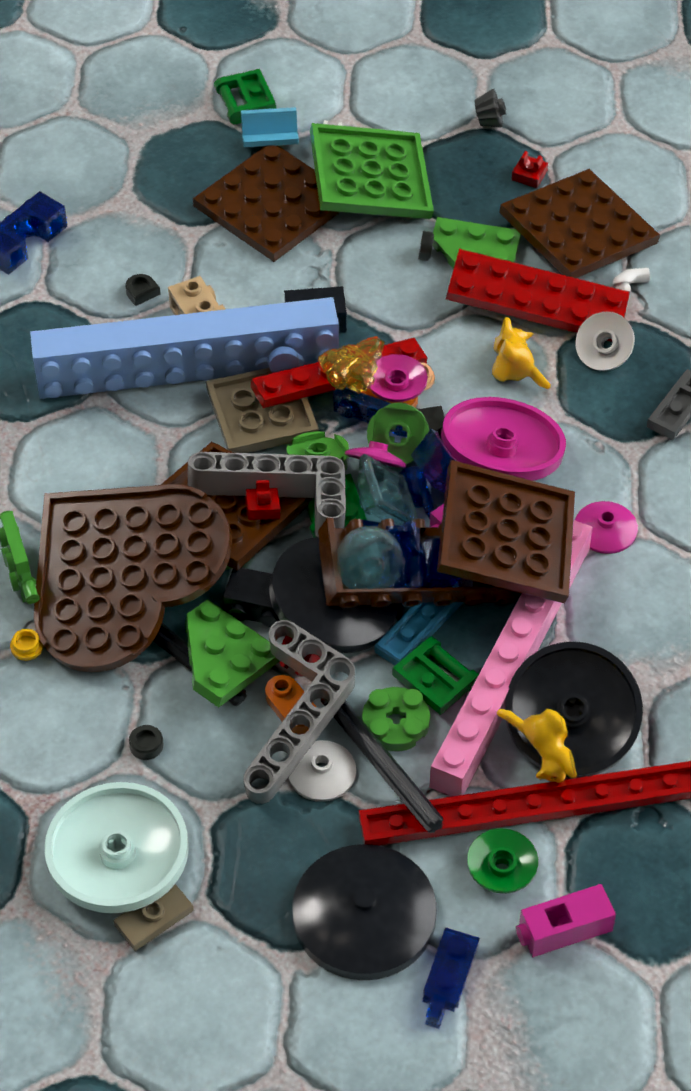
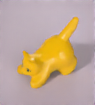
(514, 357)
(547, 736)

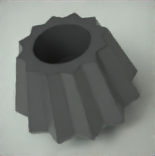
(490, 109)

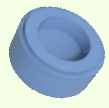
(283, 359)

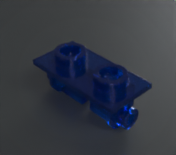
(412, 572)

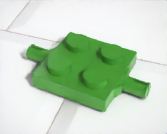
(16, 559)

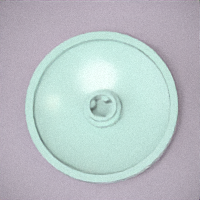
(116, 847)

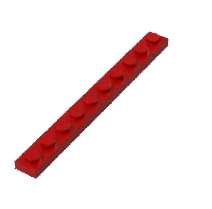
(532, 803)

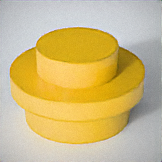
(26, 645)

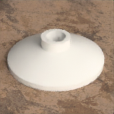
(595, 332)
(324, 782)

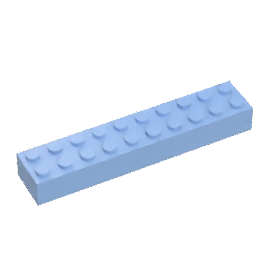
(179, 347)

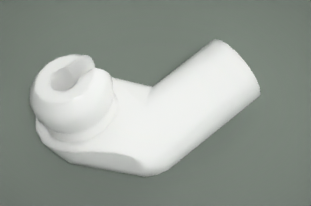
(631, 276)

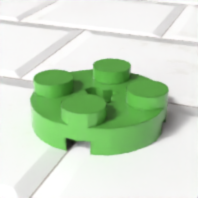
(388, 418)
(317, 444)
(399, 701)

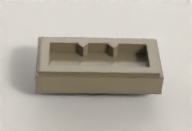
(148, 922)

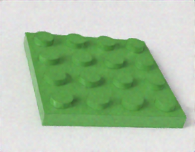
(370, 171)

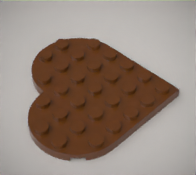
(116, 565)

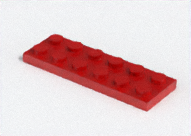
(530, 292)

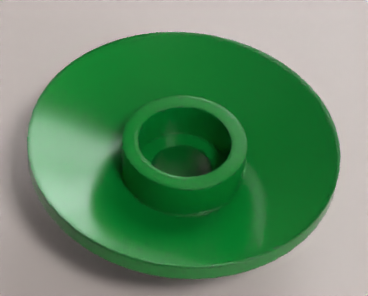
(506, 848)

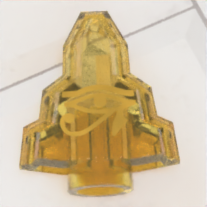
(353, 364)

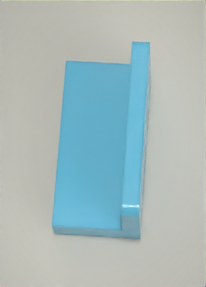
(269, 127)

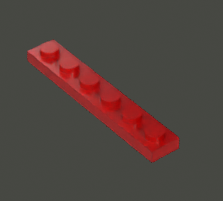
(312, 380)

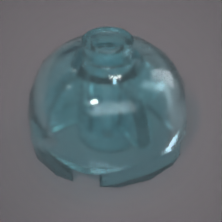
(369, 558)

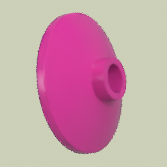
(399, 378)
(378, 452)
(612, 535)

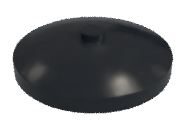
(300, 597)
(591, 694)
(364, 912)

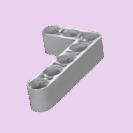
(291, 474)
(303, 711)

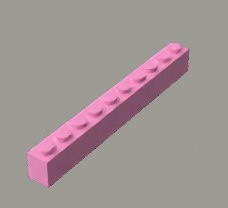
(478, 718)

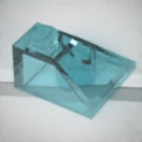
(384, 492)

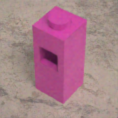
(566, 920)

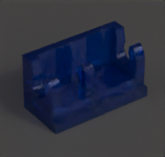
(433, 459)

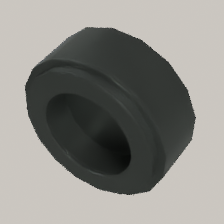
(426, 245)
(146, 742)

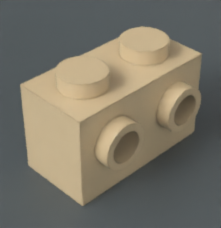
(192, 297)

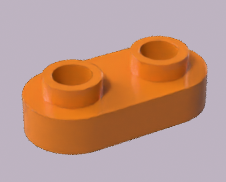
(284, 701)

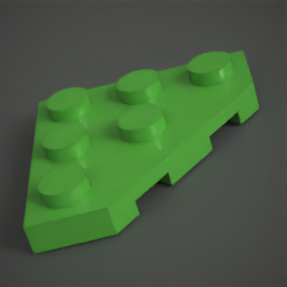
(479, 238)
(224, 653)

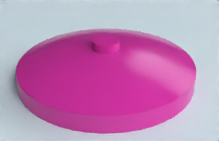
(504, 437)

